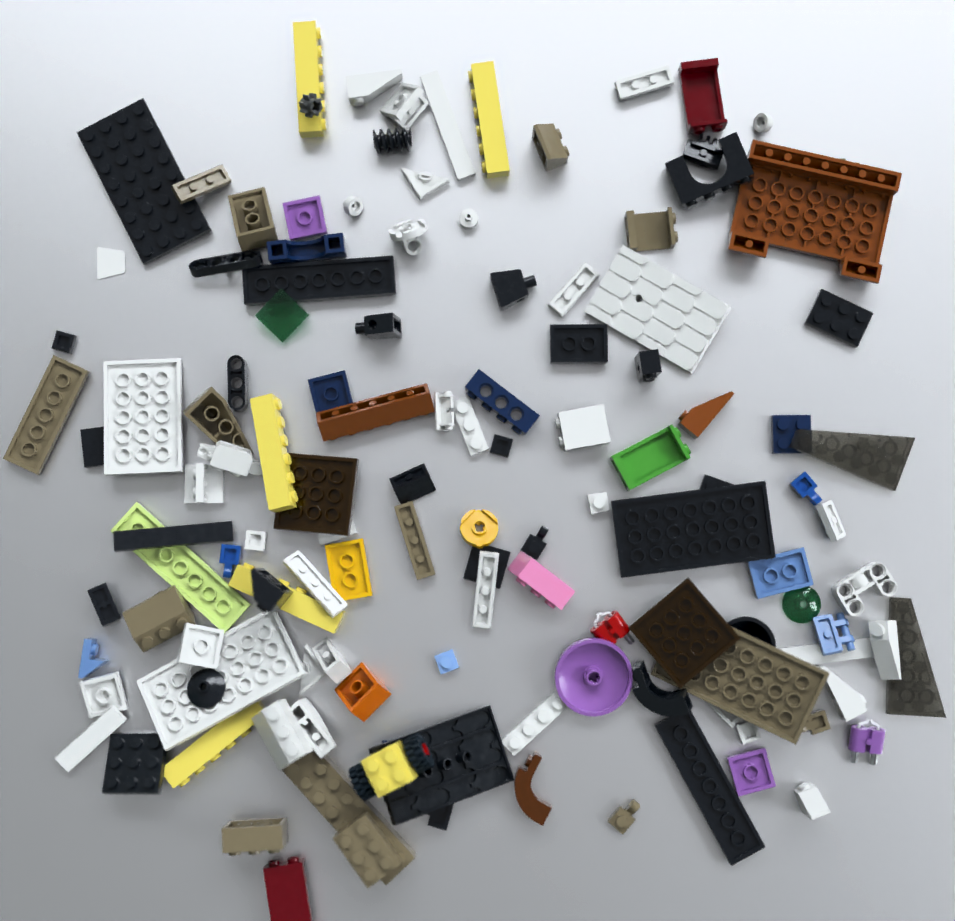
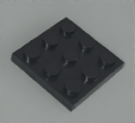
(134, 764)

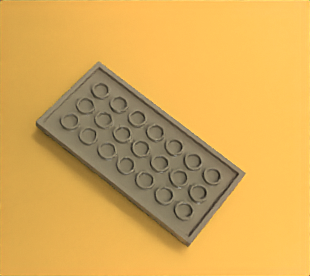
(759, 686)

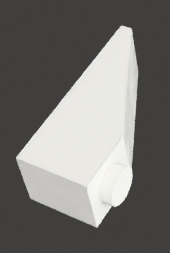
(367, 86)
(886, 648)
(846, 699)
(313, 727)

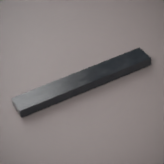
(173, 536)

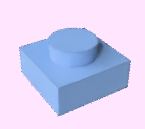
(446, 661)

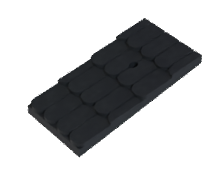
(466, 763)

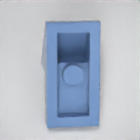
(89, 663)

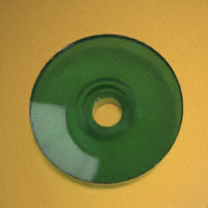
(792, 608)

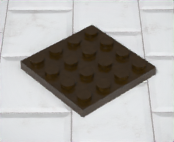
(324, 495)
(684, 632)

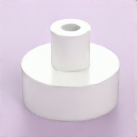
(763, 122)
(353, 205)
(468, 223)

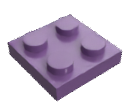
(304, 218)
(751, 771)

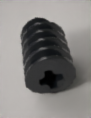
(392, 140)

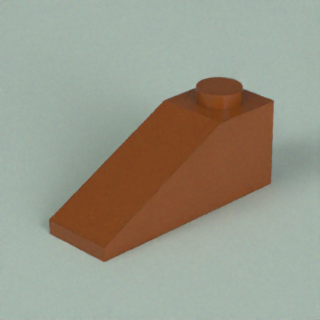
(699, 417)

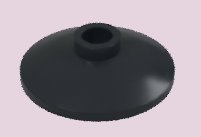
(214, 690)

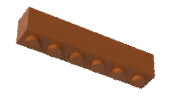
(375, 412)

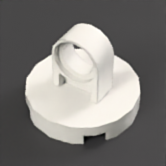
(407, 232)

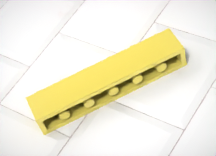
(308, 75)
(490, 120)
(273, 453)
(298, 603)
(209, 745)

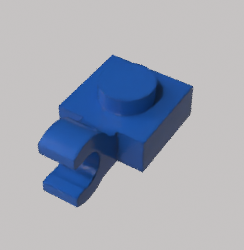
(805, 486)
(230, 556)

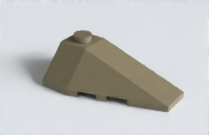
(215, 418)

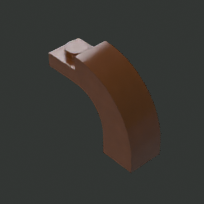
(530, 804)

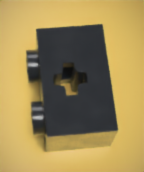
(648, 365)

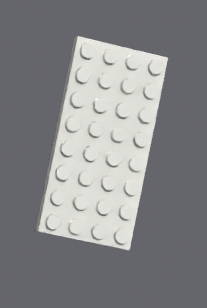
(254, 663)

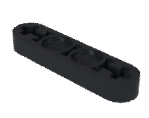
(226, 263)

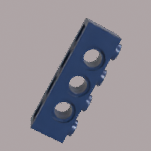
(480, 381)

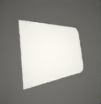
(109, 262)

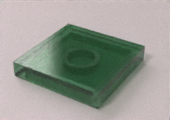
(282, 315)

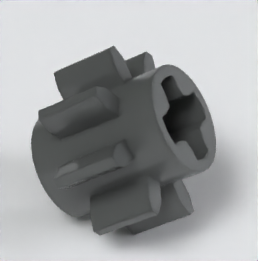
(310, 105)

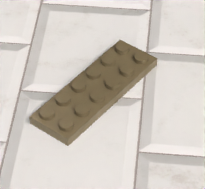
(46, 415)

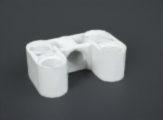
(860, 581)

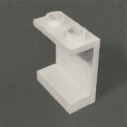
(583, 427)

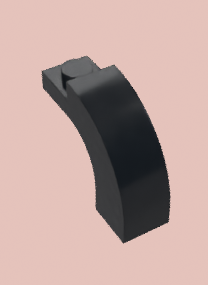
(656, 700)

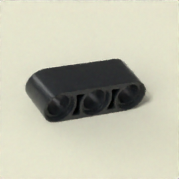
(232, 376)

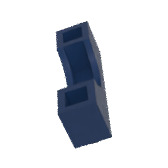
(325, 247)

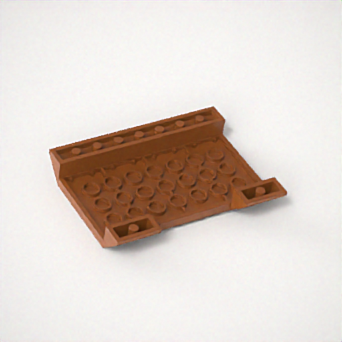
(814, 208)

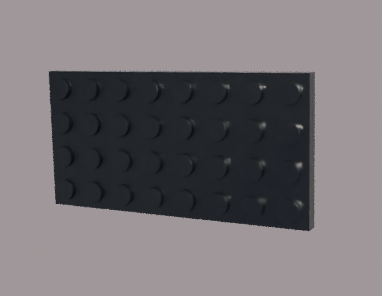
(139, 177)
(693, 529)

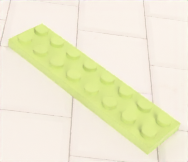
(188, 572)

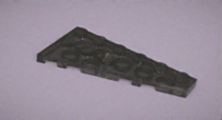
(864, 455)
(917, 689)

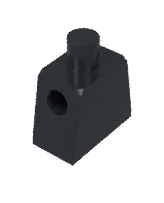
(511, 287)
(380, 326)

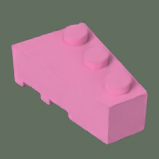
(541, 581)

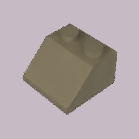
(549, 145)

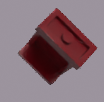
(702, 96)
(287, 890)

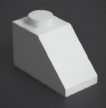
(331, 660)
(811, 801)

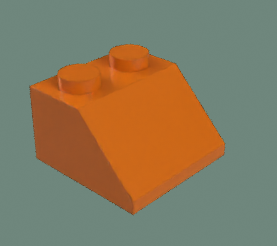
(362, 692)

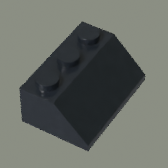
(268, 590)

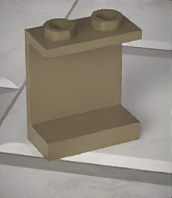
(650, 230)

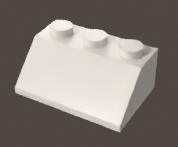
(282, 734)

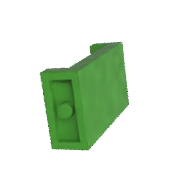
(650, 457)

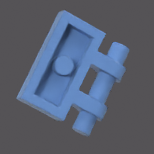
(827, 634)

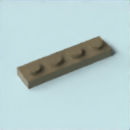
(414, 540)

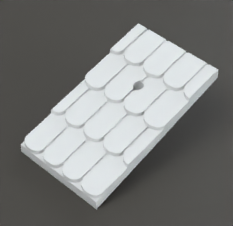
(671, 316)

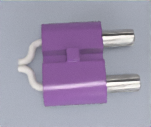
(866, 739)

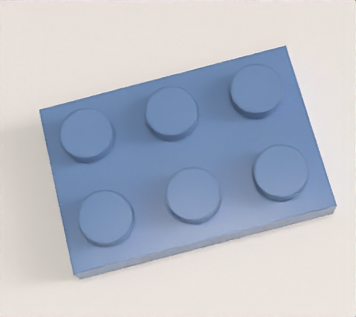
(780, 574)

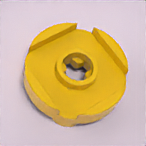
(478, 518)

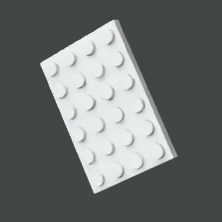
(143, 416)

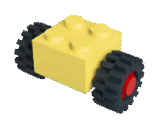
(391, 767)

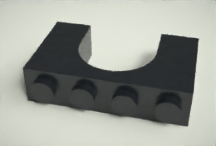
(737, 172)

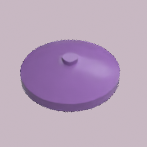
(593, 677)

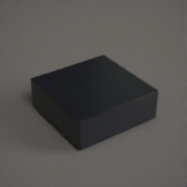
(64, 342)
(501, 446)

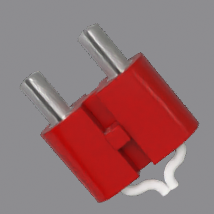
(611, 627)

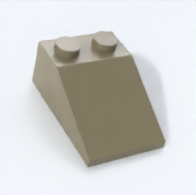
(252, 219)

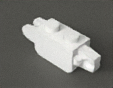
(230, 458)

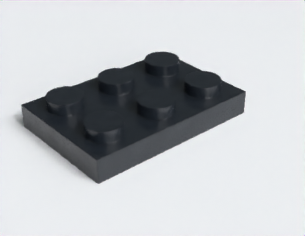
(838, 318)
(578, 343)

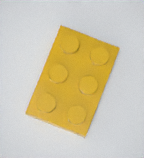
(349, 569)

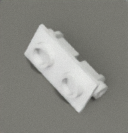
(443, 419)

